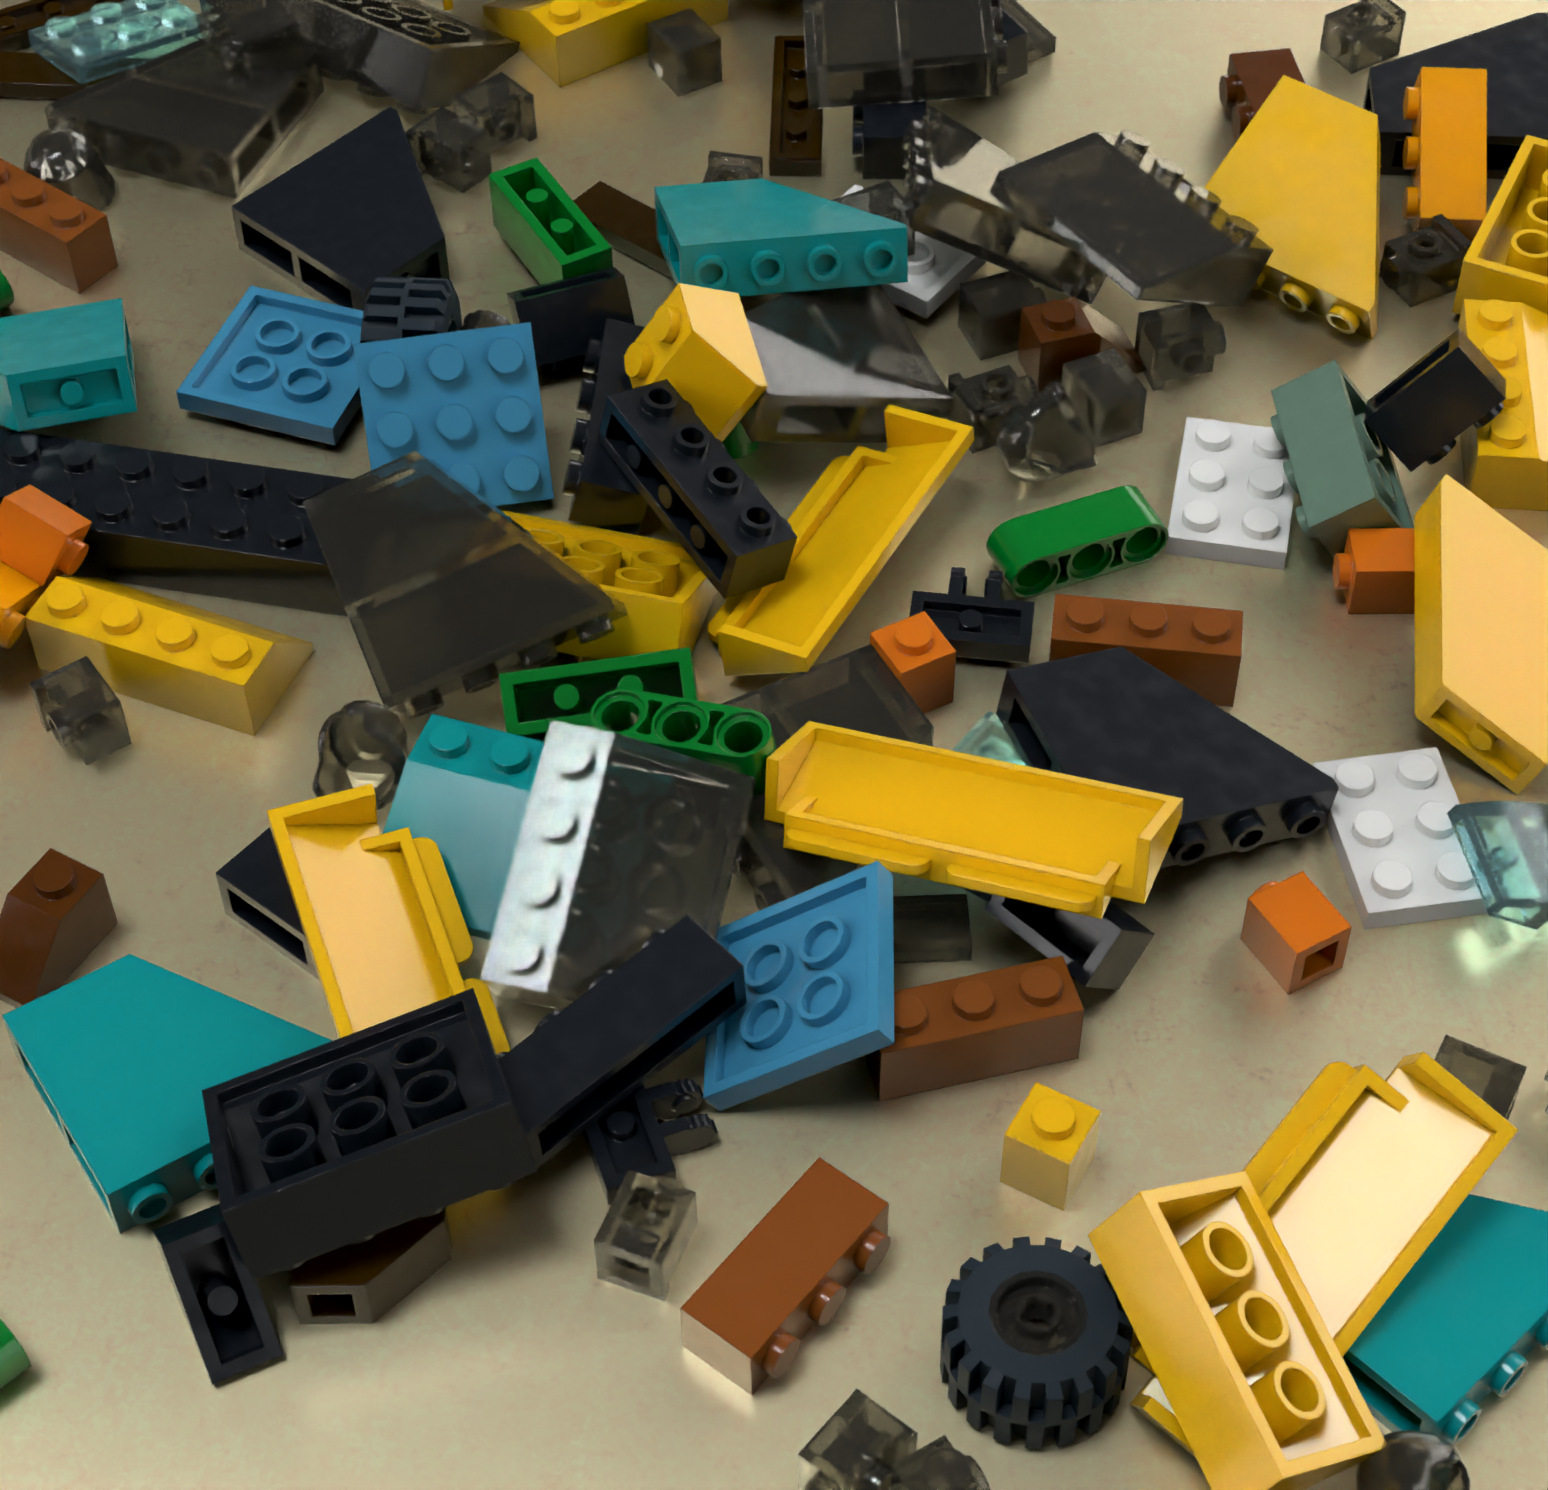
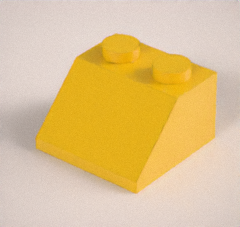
(705, 353)

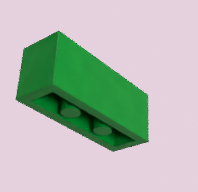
(545, 224)
(570, 690)

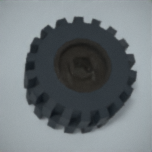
(1034, 1342)

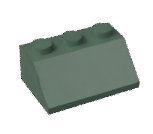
(1336, 458)

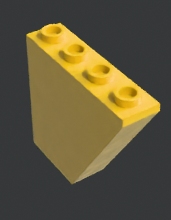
(1313, 191)
(1481, 634)

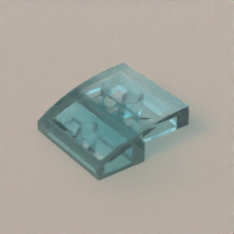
(1507, 857)

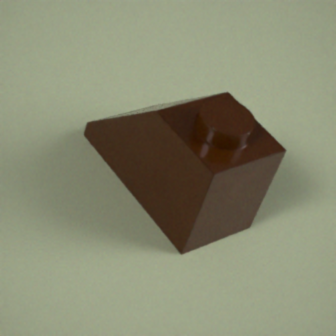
(1066, 332)
(51, 926)

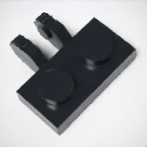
(979, 625)
(635, 1140)

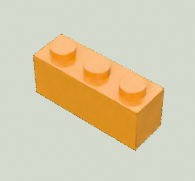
(1447, 148)

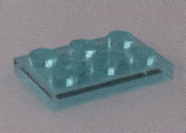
(114, 37)

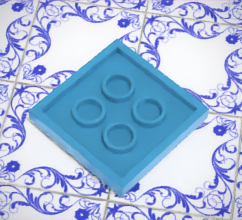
(280, 367)
(463, 403)
(812, 984)

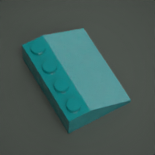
(470, 797)

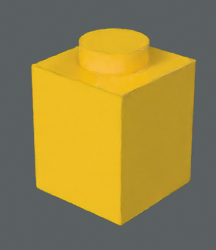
(1049, 1146)

